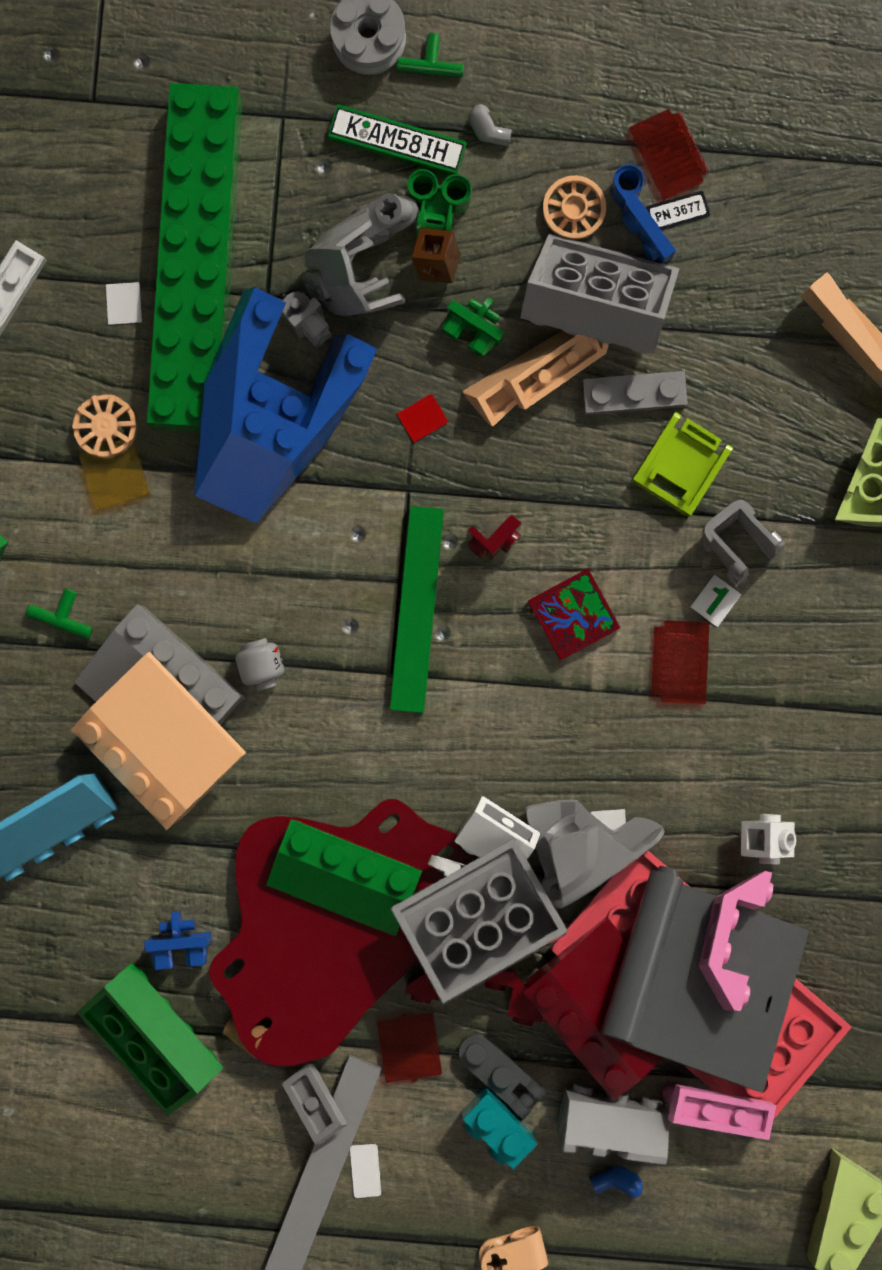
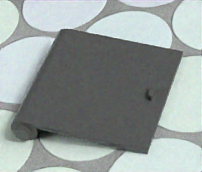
(666, 1002)

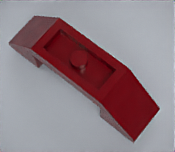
(518, 1004)

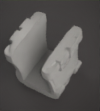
(740, 510)

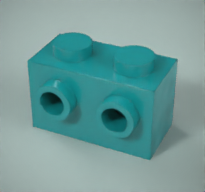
(499, 1127)

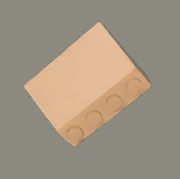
(158, 741)

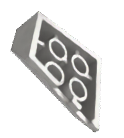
(624, 1125)

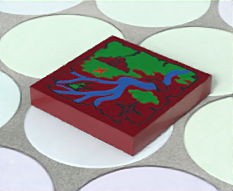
(573, 614)

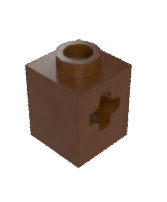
(436, 262)

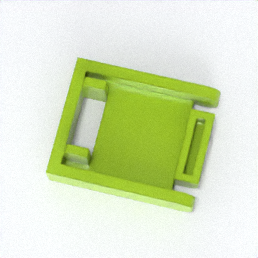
(685, 460)

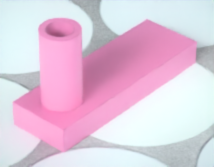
(719, 1111)

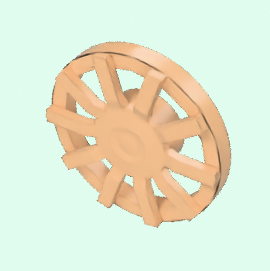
(574, 207)
(105, 426)

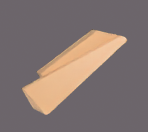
(847, 325)
(533, 375)

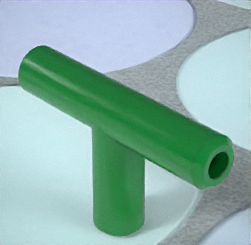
(430, 64)
(60, 617)

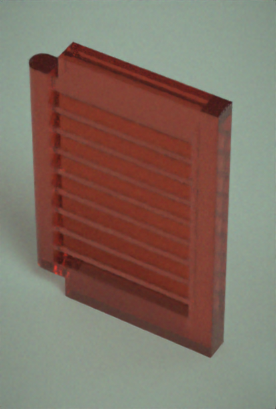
(669, 153)
(681, 661)

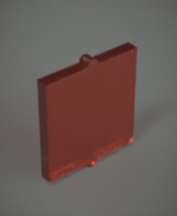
(409, 1047)

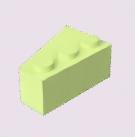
(846, 1216)

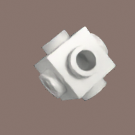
(768, 839)

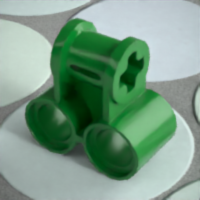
(437, 208)

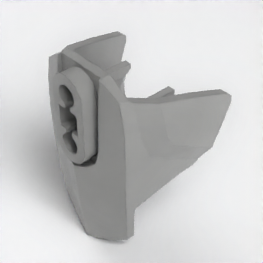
(331, 272)
(581, 850)

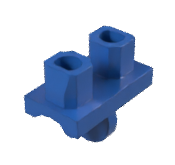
(194, 944)

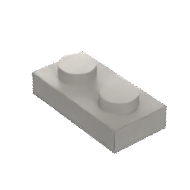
(314, 1104)

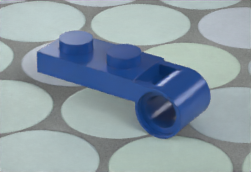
(637, 218)

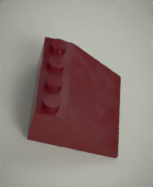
(574, 999)

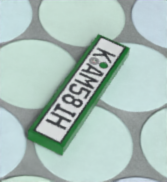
(397, 140)

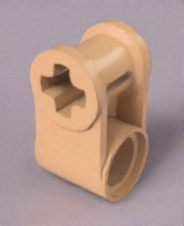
(516, 1251)

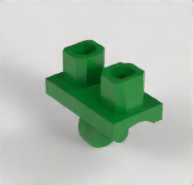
(486, 334)

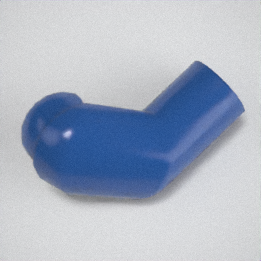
(620, 1178)

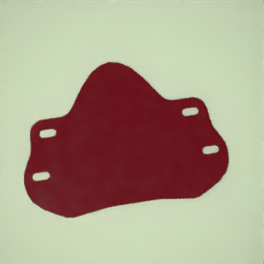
(308, 963)

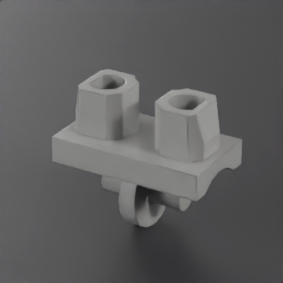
(306, 318)

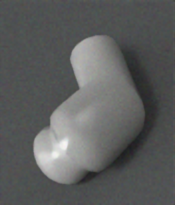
(485, 129)

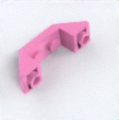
(726, 985)

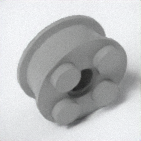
(371, 54)

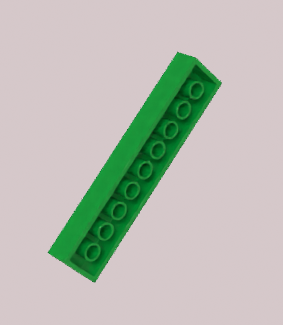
(193, 249)

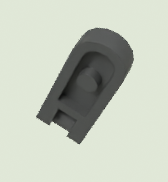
(499, 1073)

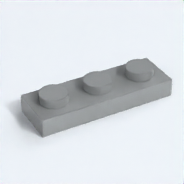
(634, 392)

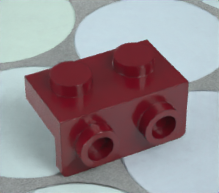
(502, 539)

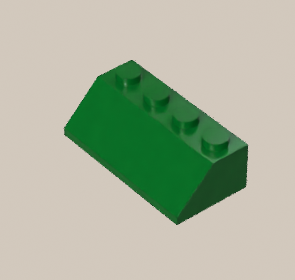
(342, 876)
(150, 1039)

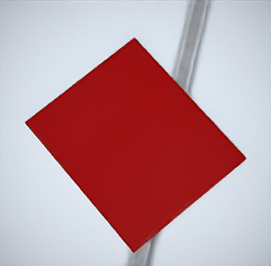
(422, 417)

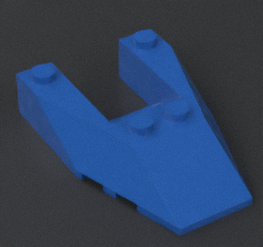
(258, 429)

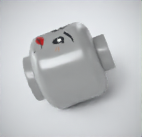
(259, 664)

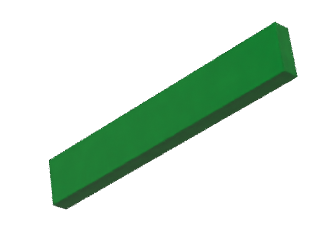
(417, 609)

